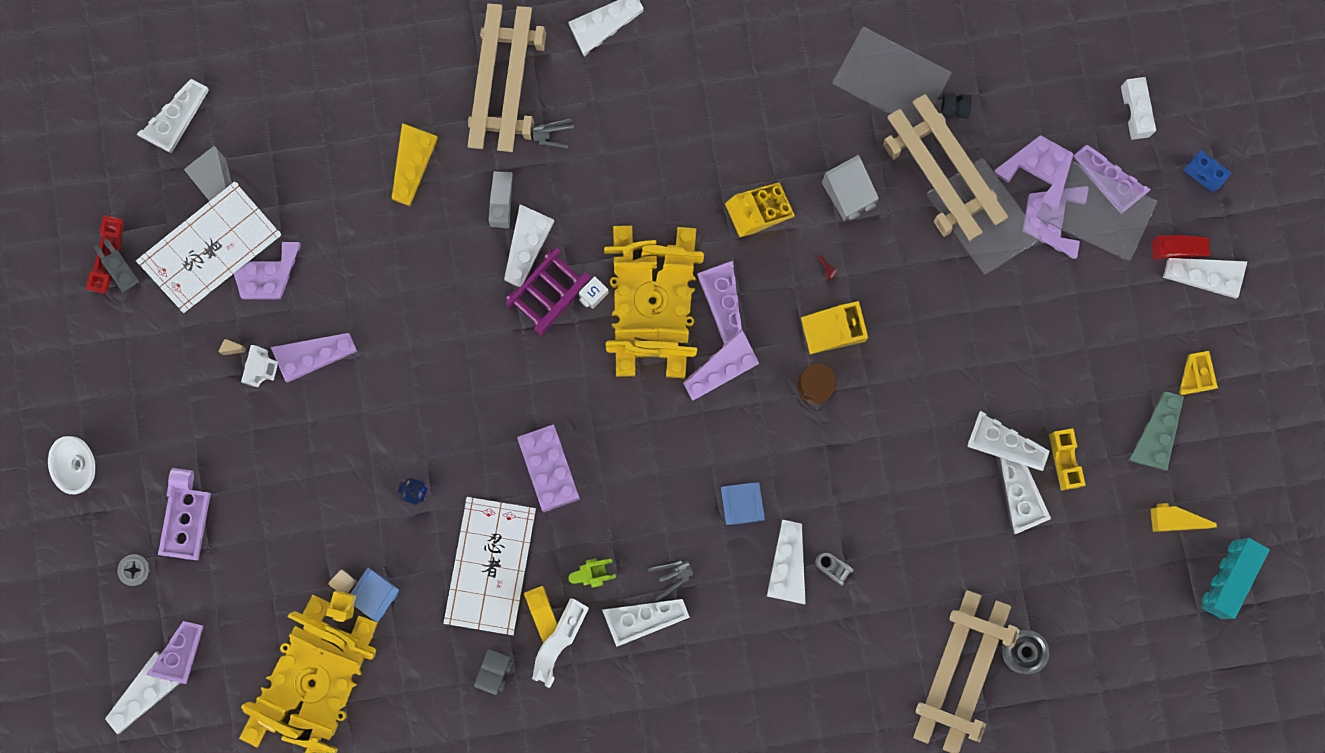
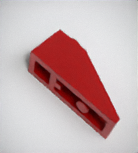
(1180, 247)

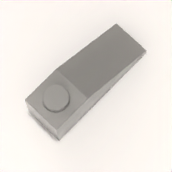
(500, 200)

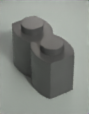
(493, 671)

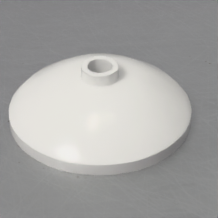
(71, 465)

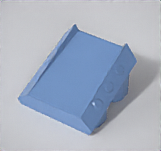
(742, 503)
(374, 594)

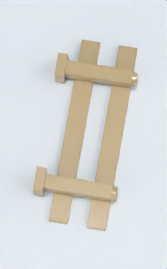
(520, 38)
(911, 138)
(960, 722)

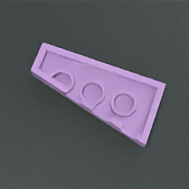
(721, 295)
(723, 366)

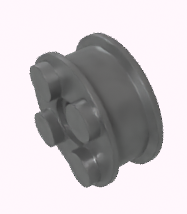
(1038, 653)

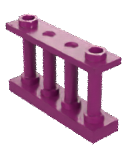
(567, 295)

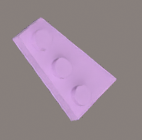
(178, 656)

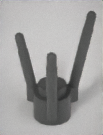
(541, 132)
(681, 571)

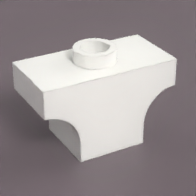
(258, 367)

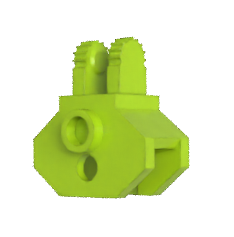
(592, 573)

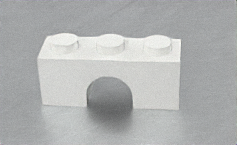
(1137, 96)

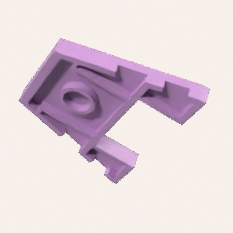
(1046, 162)
(1048, 232)
(267, 279)

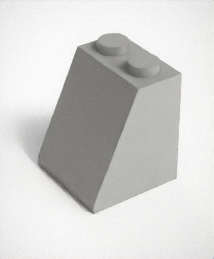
(210, 173)
(850, 188)

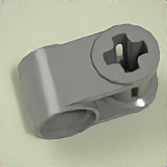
(834, 569)

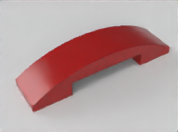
(100, 278)

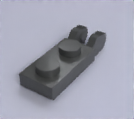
(117, 267)

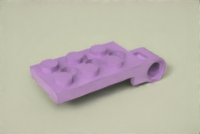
(179, 487)

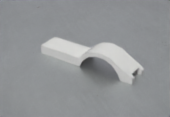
(562, 637)

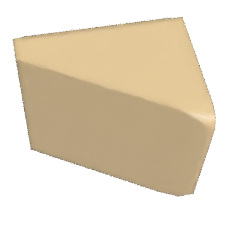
(229, 347)
(343, 581)

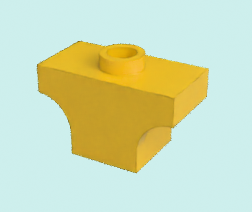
(341, 606)

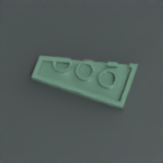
(1159, 433)

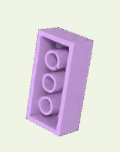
(548, 468)

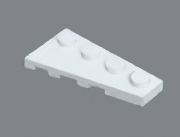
(600, 24)
(174, 118)
(527, 241)
(1210, 275)
(1000, 441)
(1023, 497)
(788, 565)
(639, 620)
(139, 697)

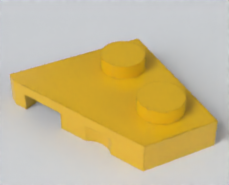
(1198, 374)

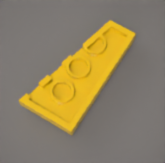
(412, 160)

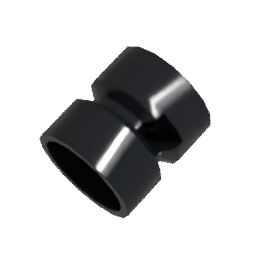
(956, 105)

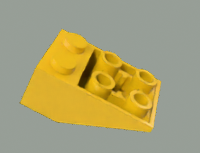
(759, 209)
(834, 328)

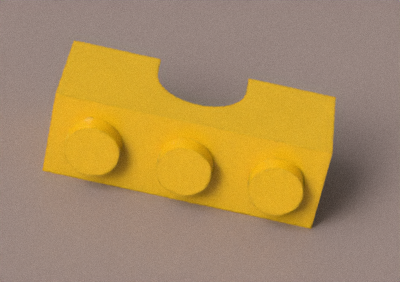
(1063, 448)

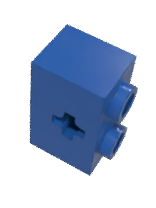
(1207, 171)

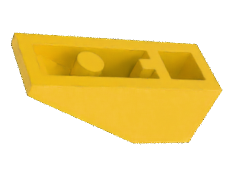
(1174, 518)
(541, 612)

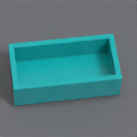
(1234, 578)

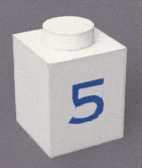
(593, 293)

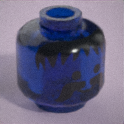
(412, 491)

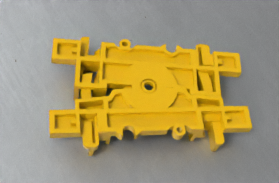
(661, 323)
(306, 659)

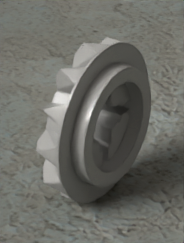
(129, 562)

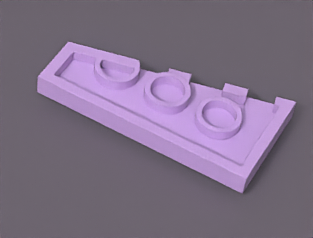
(1095, 161)
(307, 356)

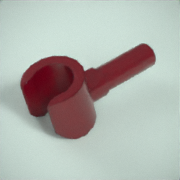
(830, 273)

